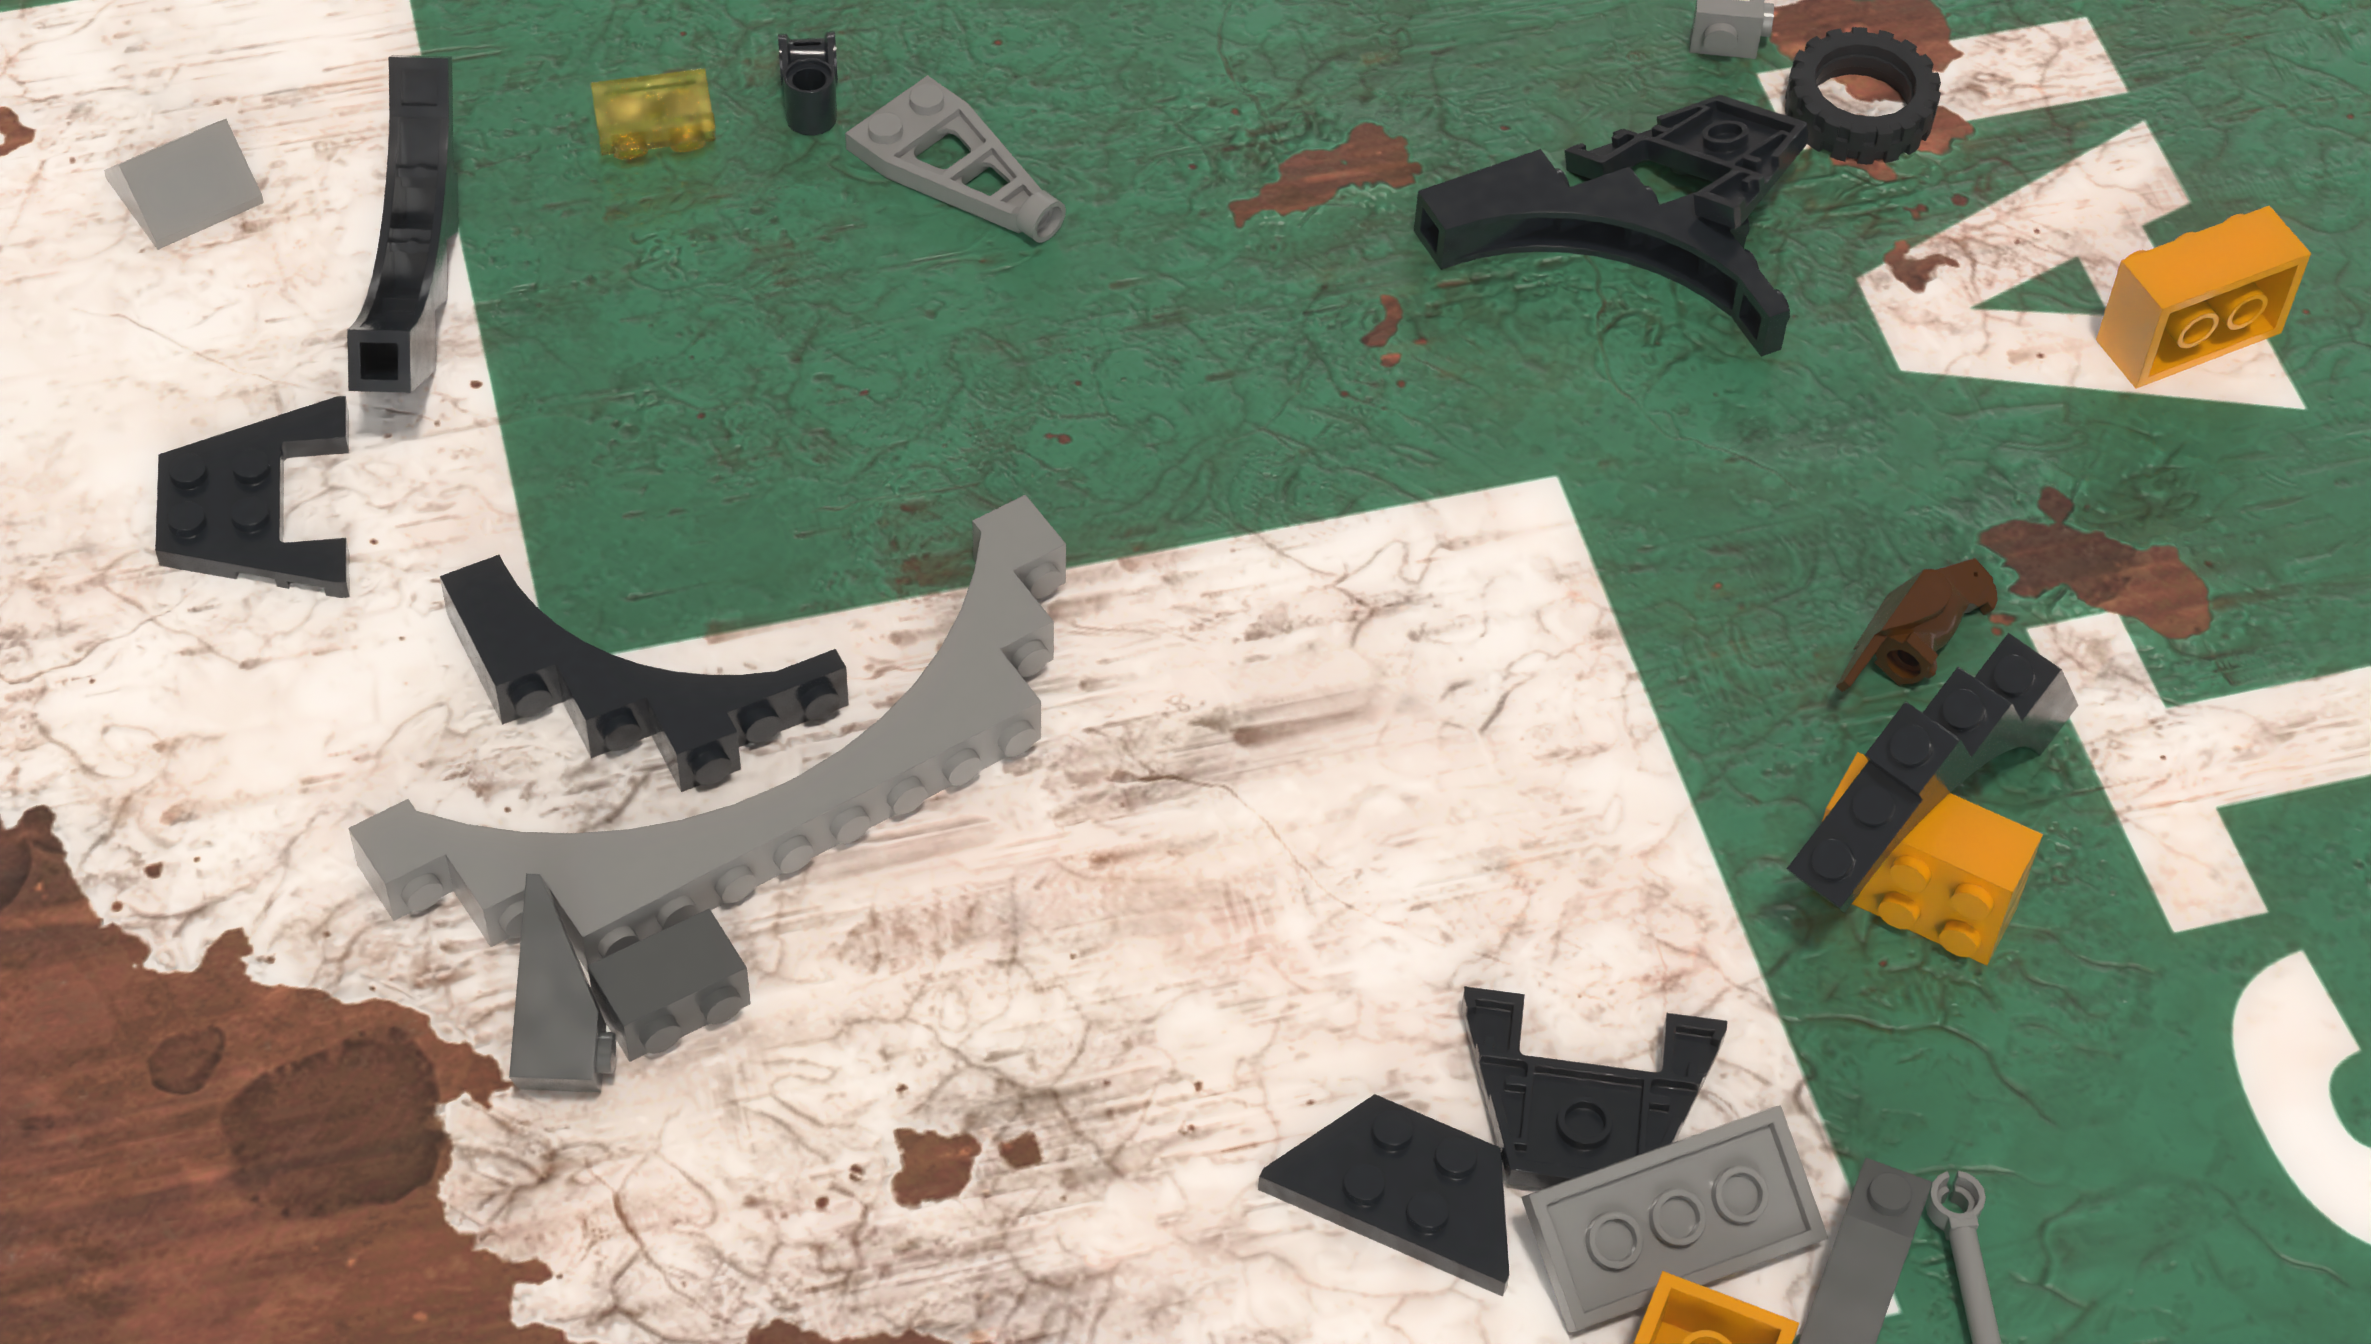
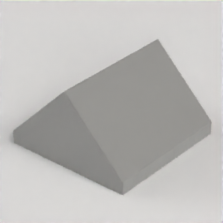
(186, 184)

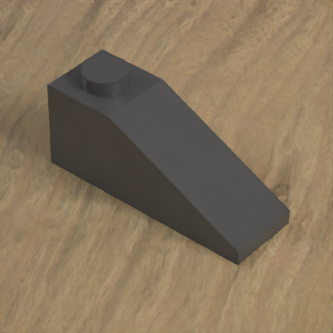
(557, 1021)
(1867, 1256)

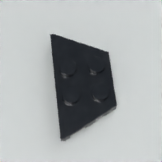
(1404, 1187)

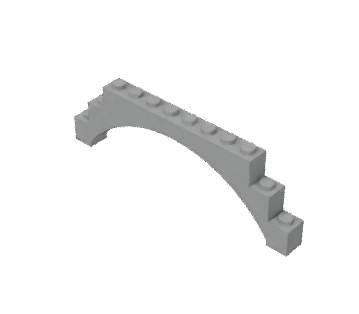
(640, 880)

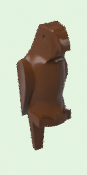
(1921, 620)

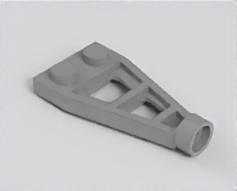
(925, 115)

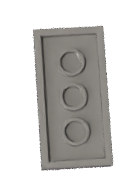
(1677, 1209)

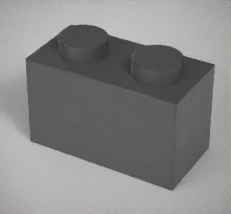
(670, 985)

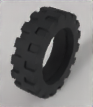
(1871, 56)

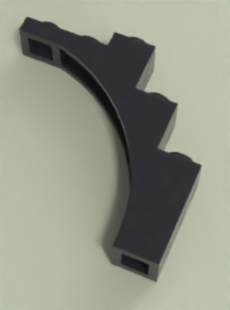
(1615, 217)
(396, 329)
(615, 702)
(1926, 755)

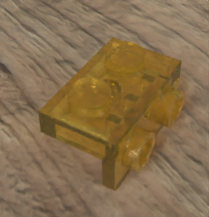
(653, 113)

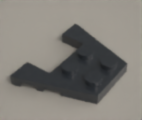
(1715, 139)
(226, 501)
(1578, 1116)

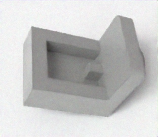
(1730, 27)

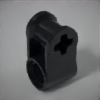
(809, 82)

